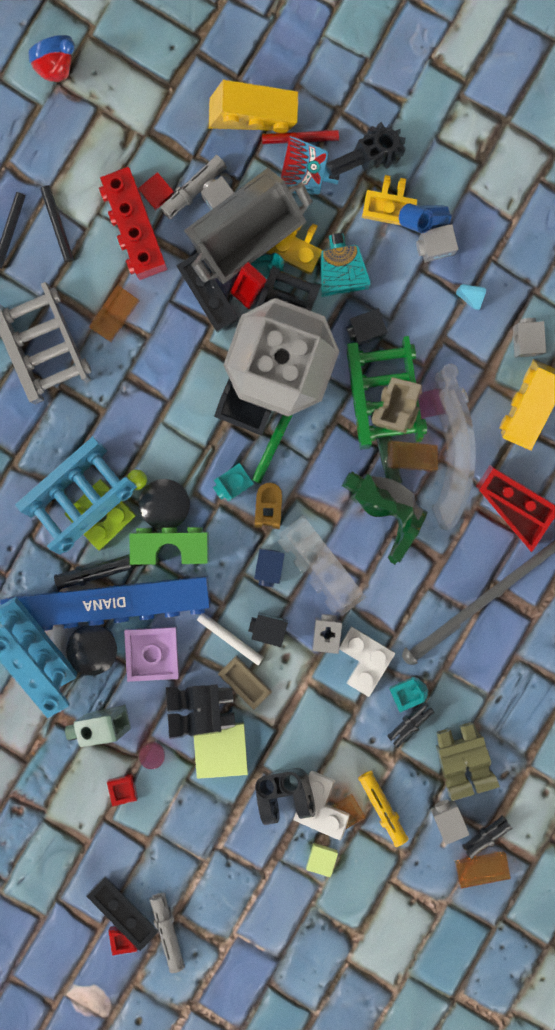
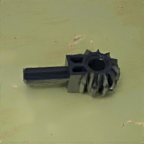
(369, 151)

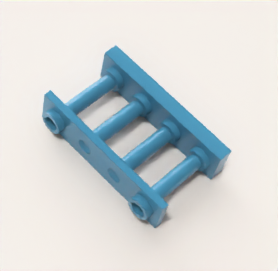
(53, 488)
(33, 658)

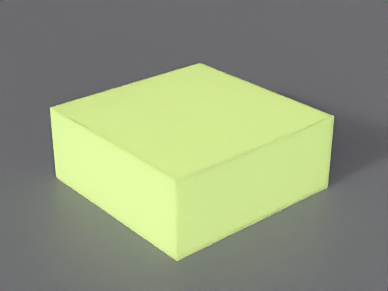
(322, 860)

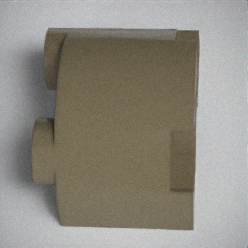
(399, 405)

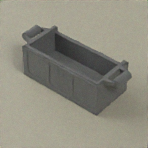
(246, 225)

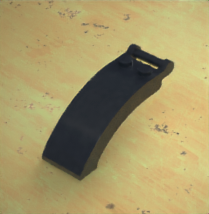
(242, 412)

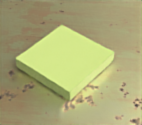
(221, 753)

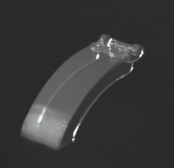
(460, 449)

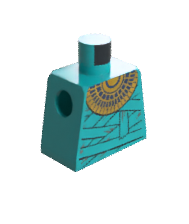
(342, 268)

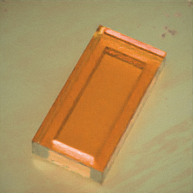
(114, 313)
(412, 456)
(482, 869)

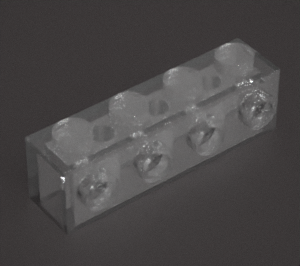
(322, 566)

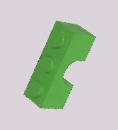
(146, 545)

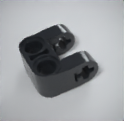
(267, 799)

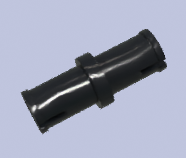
(410, 724)
(487, 837)

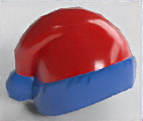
(52, 57)

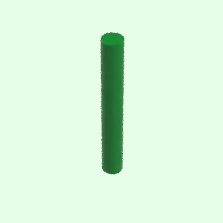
(271, 448)

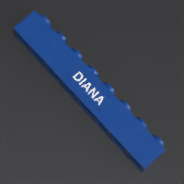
(118, 602)

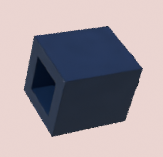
(269, 567)

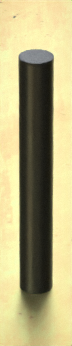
(57, 223)
(10, 225)

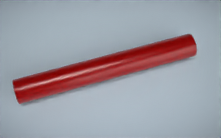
(310, 136)

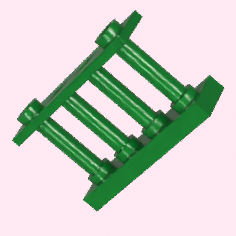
(361, 383)

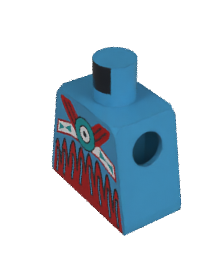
(306, 165)

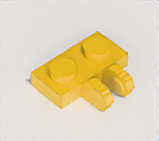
(384, 206)
(299, 252)

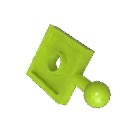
(116, 519)

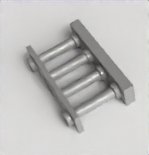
(25, 364)

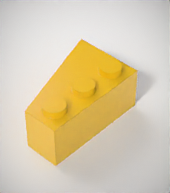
(252, 107)
(530, 406)

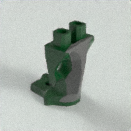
(388, 498)

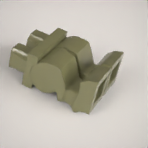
(463, 753)

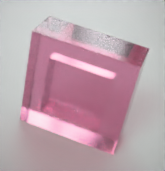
(430, 404)

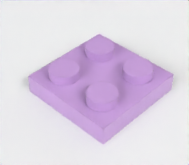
(151, 654)

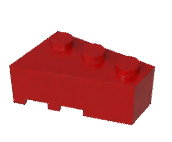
(518, 505)

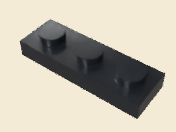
(208, 296)
(122, 913)

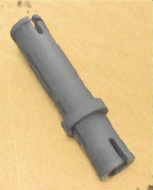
(186, 193)
(164, 923)

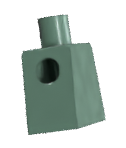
(99, 727)

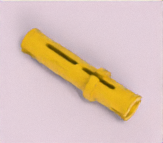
(397, 833)

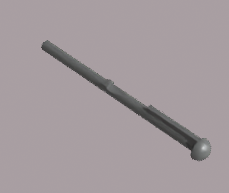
(411, 656)

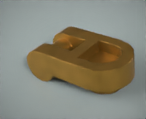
(268, 496)

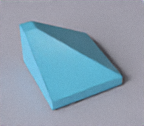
(472, 295)

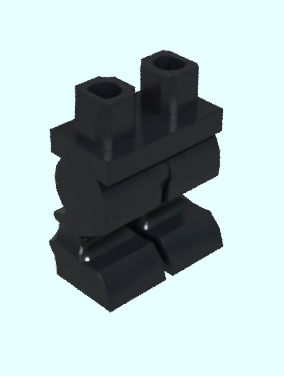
(206, 715)

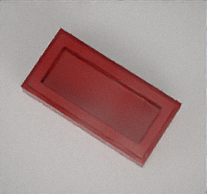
(248, 285)

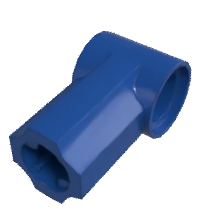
(424, 217)

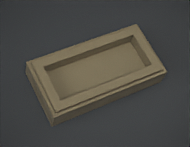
(245, 682)

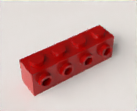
(133, 223)

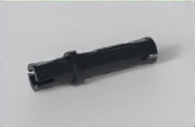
(64, 579)

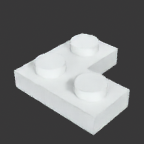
(372, 660)
(327, 818)

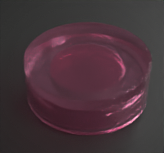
(152, 755)

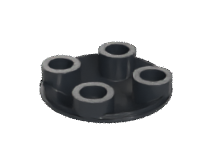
(164, 504)
(91, 649)

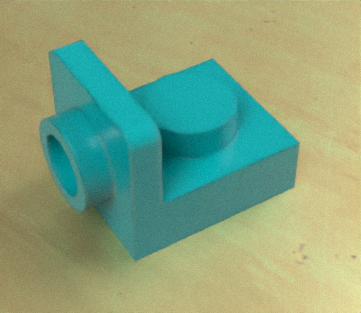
(232, 483)

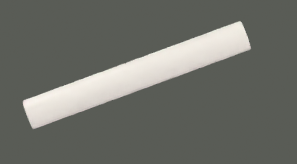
(230, 638)

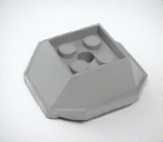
(274, 385)

